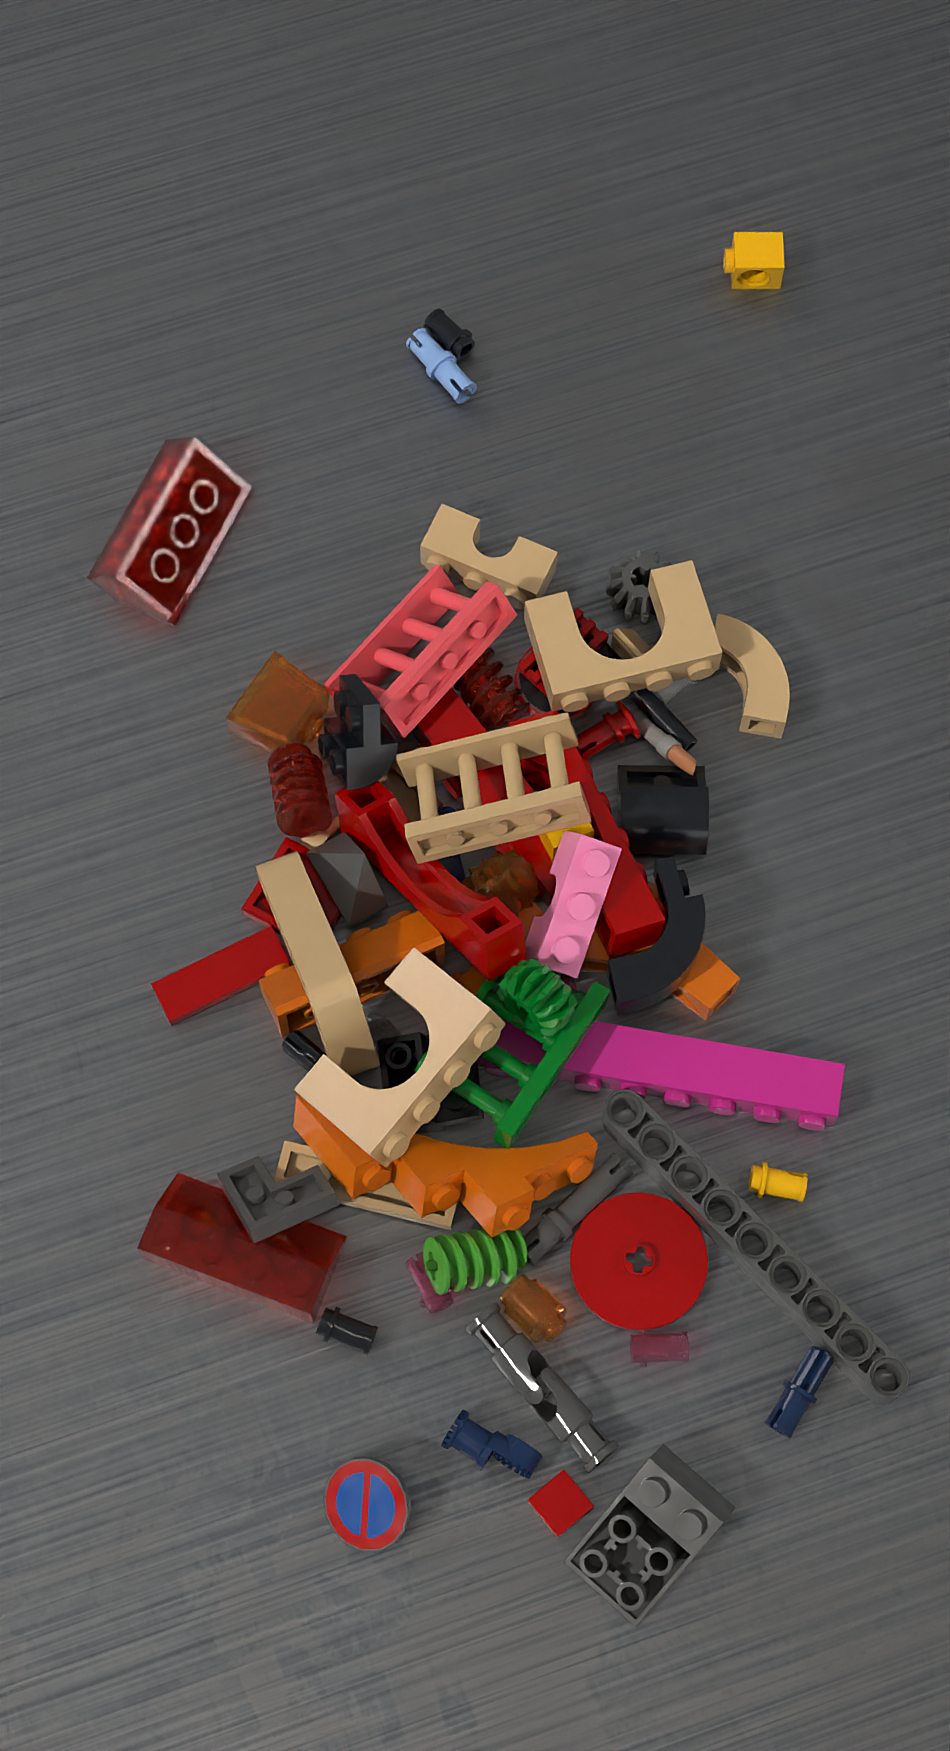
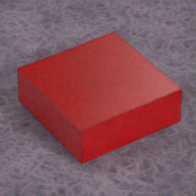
(560, 1503)

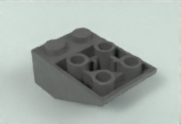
(649, 1534)

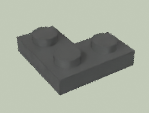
(273, 1206)

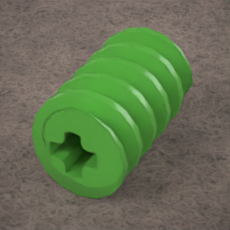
(473, 1259)

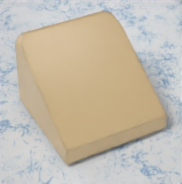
(628, 643)

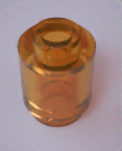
(534, 1309)

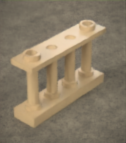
(499, 821)

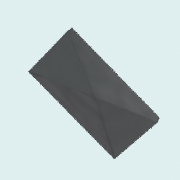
(348, 879)

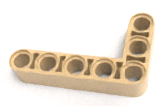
(318, 963)

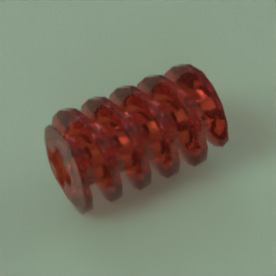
(488, 693)
(299, 791)

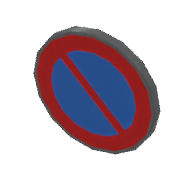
(367, 1504)

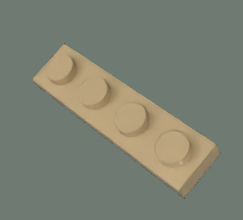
(386, 1200)

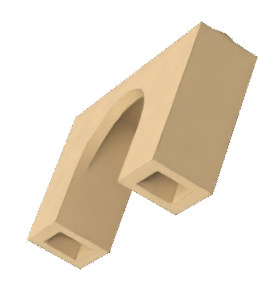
(579, 675)
(388, 1118)

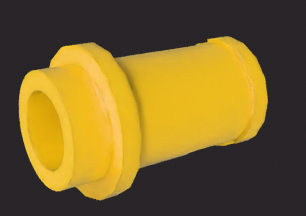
(777, 1182)

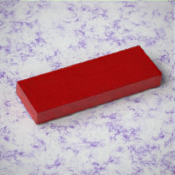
(219, 975)

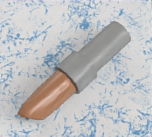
(667, 746)

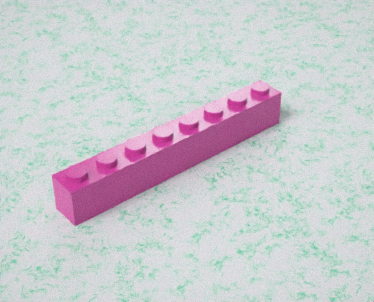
(693, 1072)

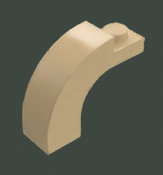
(759, 674)

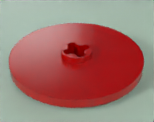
(608, 1281)

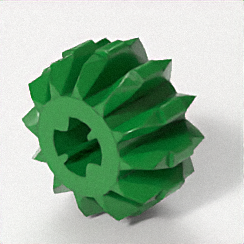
(536, 997)

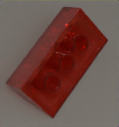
(170, 530)
(203, 1238)

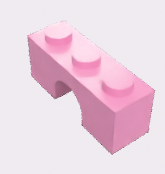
(582, 880)

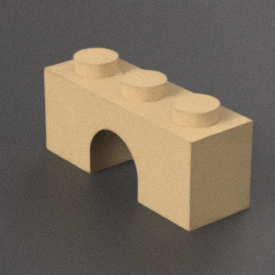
(519, 574)

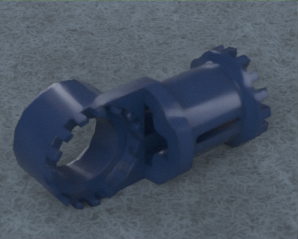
(482, 1444)

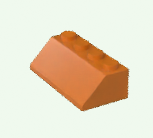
(370, 960)

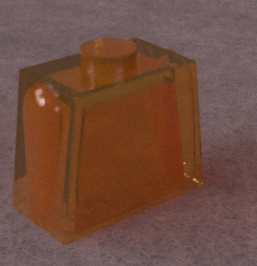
(279, 707)

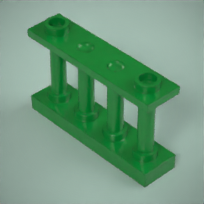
(532, 1078)

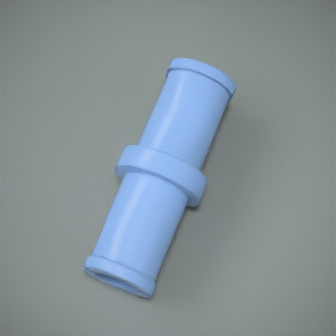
(441, 365)

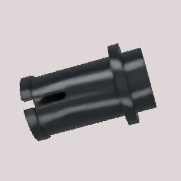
(449, 334)
(346, 1330)

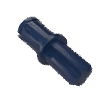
(800, 1391)

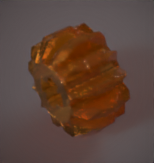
(507, 878)

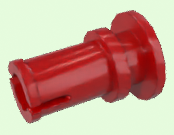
(608, 731)

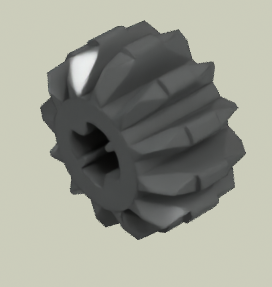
(623, 581)

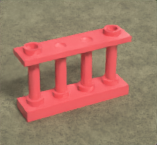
(442, 661)

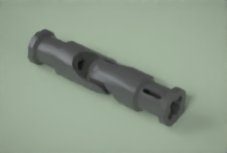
(520, 1365)

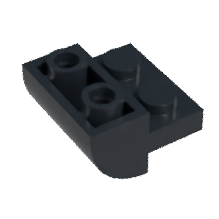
(356, 740)
(663, 809)
(398, 1063)

